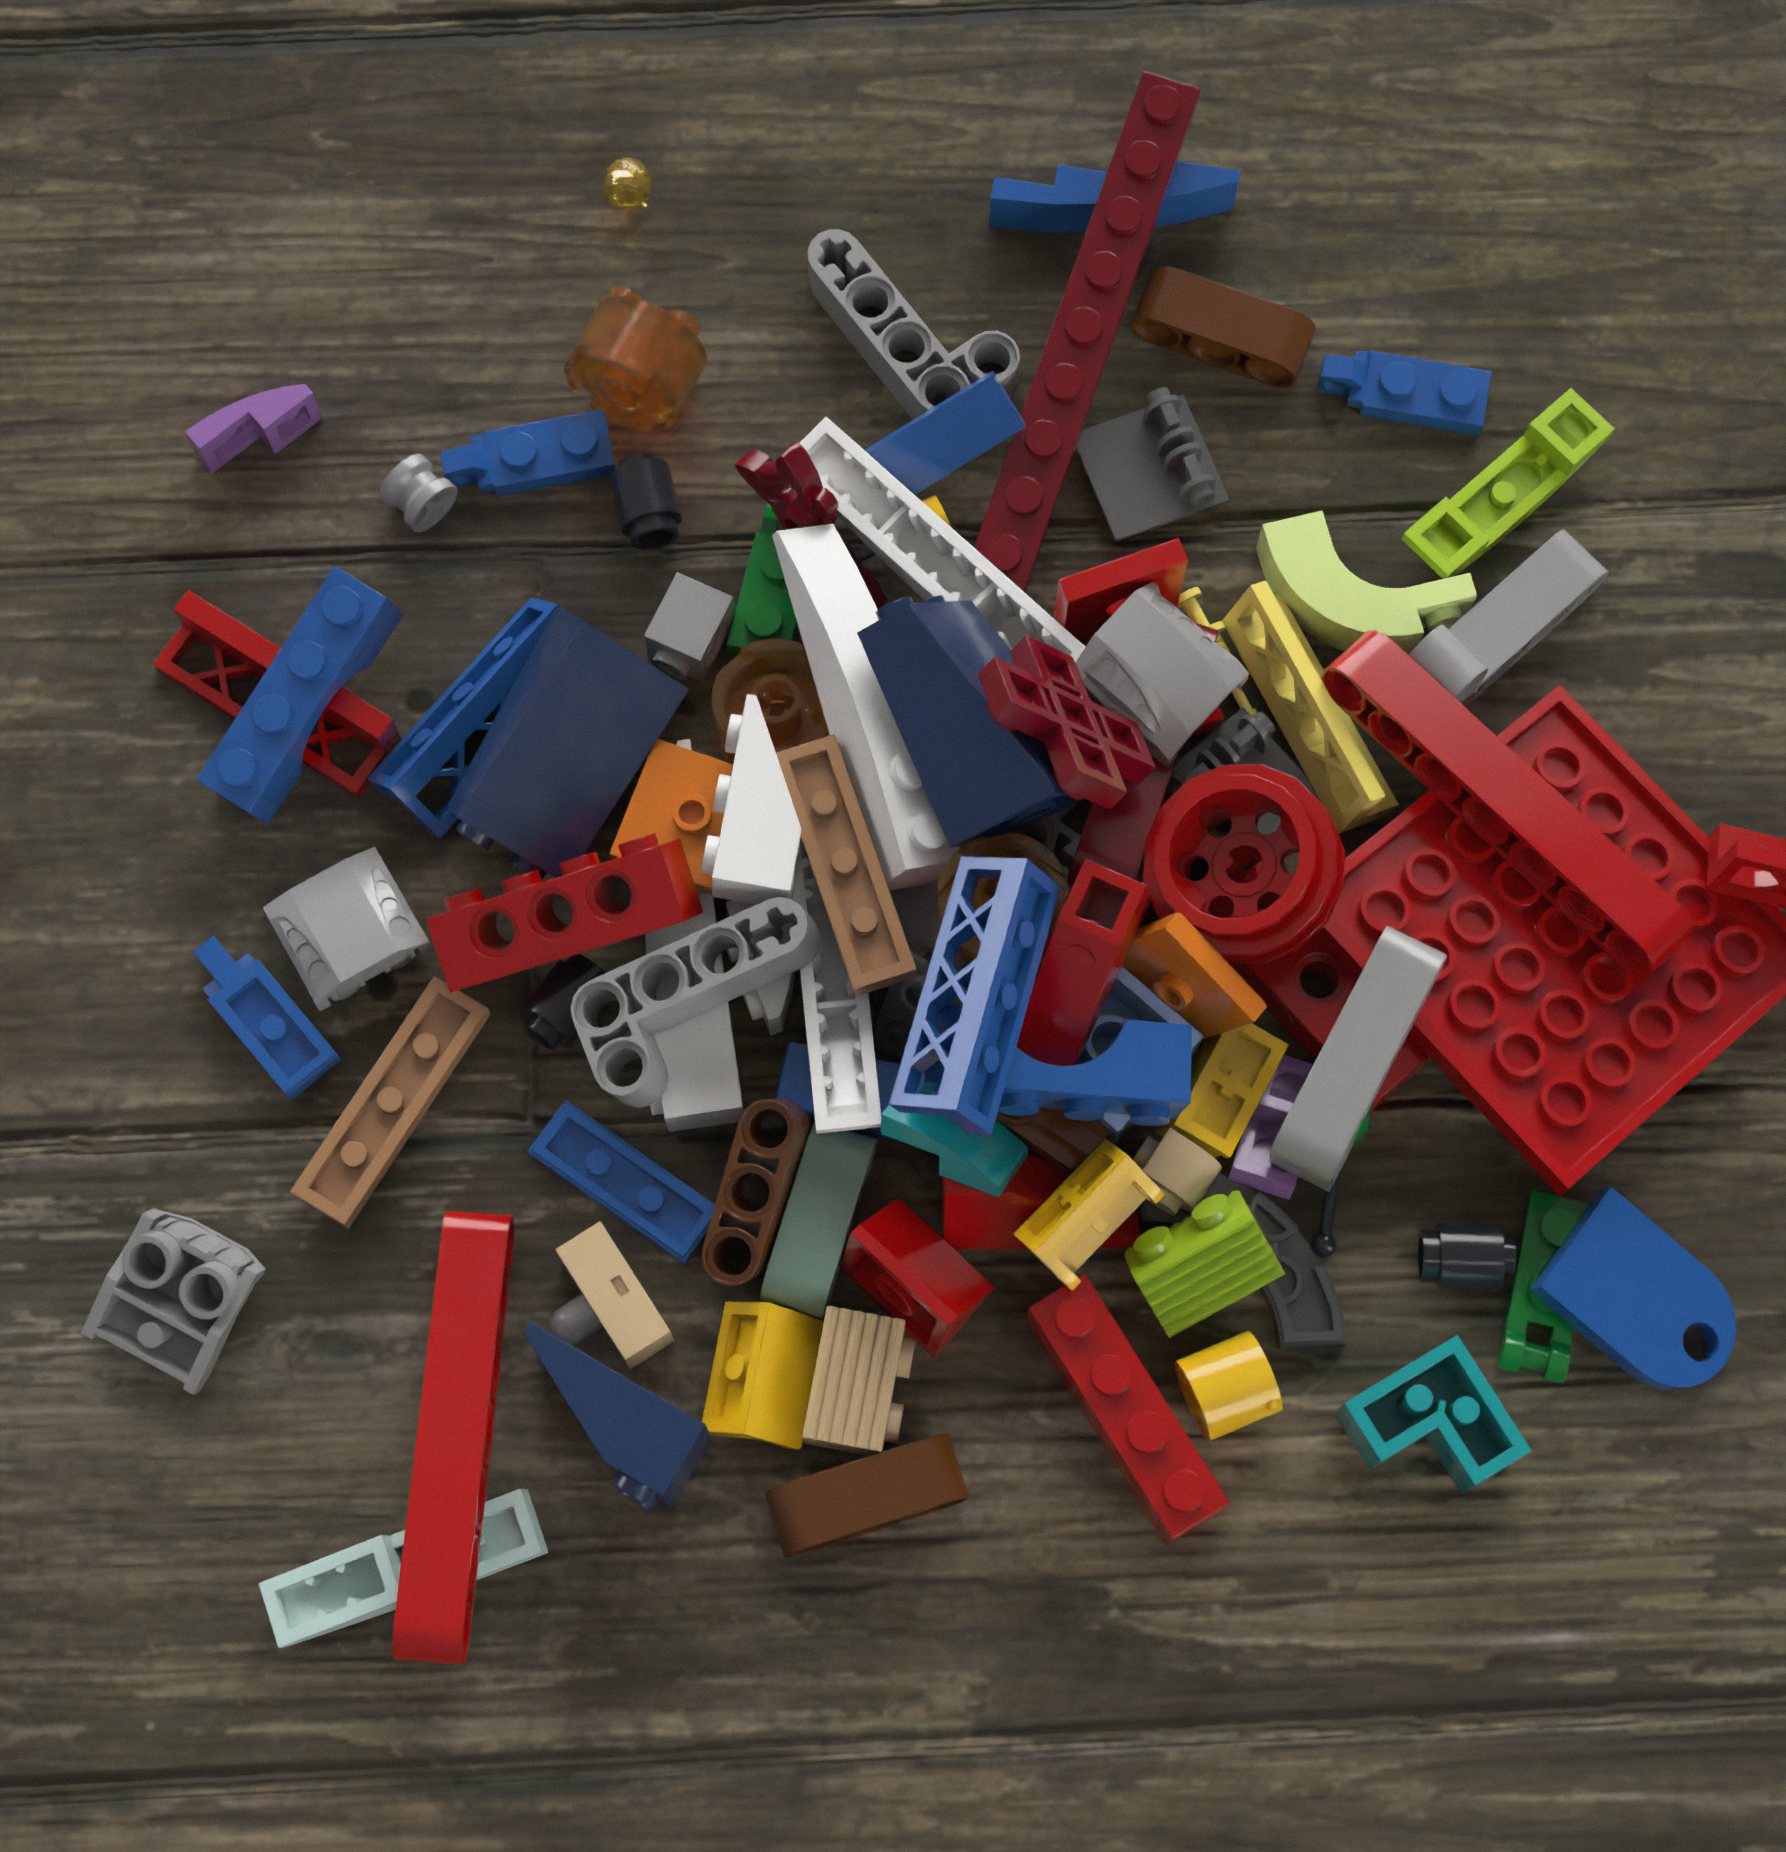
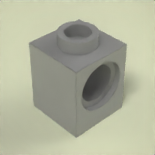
(689, 628)

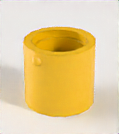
(1228, 1385)

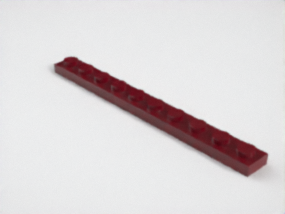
(1086, 325)

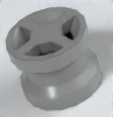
(418, 493)

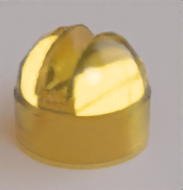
(627, 184)

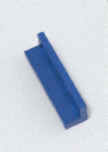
(456, 716)
(991, 988)

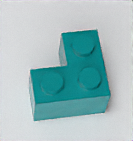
(1441, 1400)

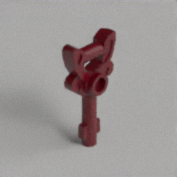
(802, 503)

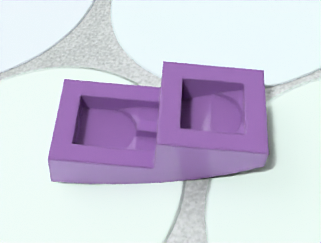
(272, 415)
(1252, 1156)

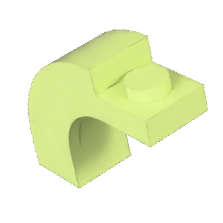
(1340, 606)

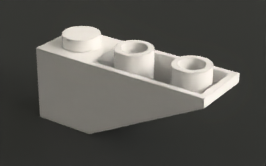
(760, 826)

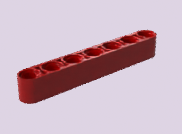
(1507, 804)
(454, 1439)

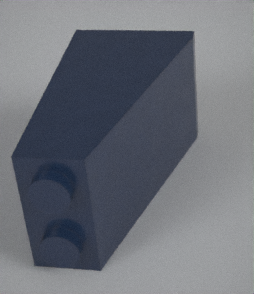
(563, 746)
(969, 765)

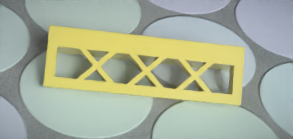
(1309, 718)

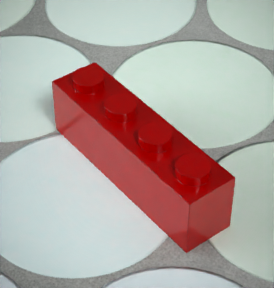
(1126, 1410)

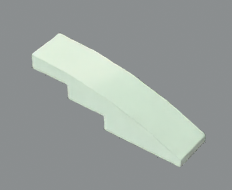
(365, 1577)

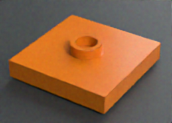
(676, 802)
(1191, 977)

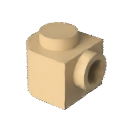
(1178, 1169)

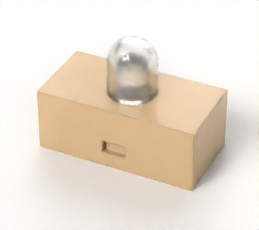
(608, 1299)

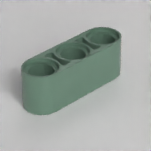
(818, 1221)

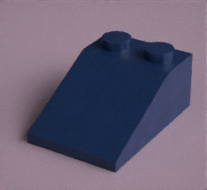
(637, 1433)

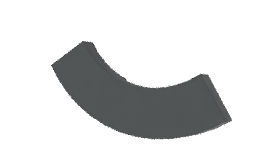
(1300, 1301)

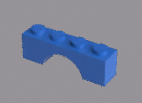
(268, 738)
(1138, 1076)

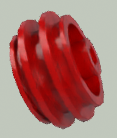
(1297, 901)

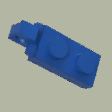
(1409, 390)
(533, 455)
(266, 1019)

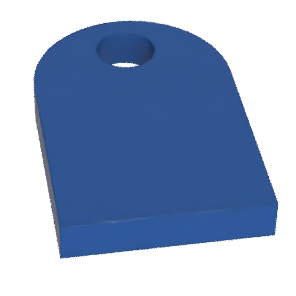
(1637, 1294)

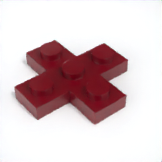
(1084, 740)

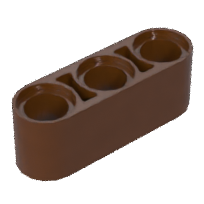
(1223, 327)
(732, 1212)
(867, 1495)

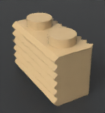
(856, 1382)

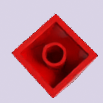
(914, 1275)

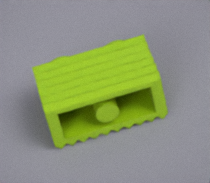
(1202, 1262)

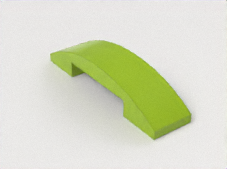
(1510, 487)

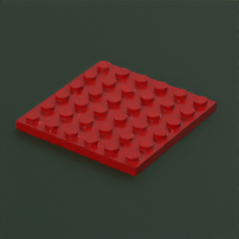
(1527, 1006)

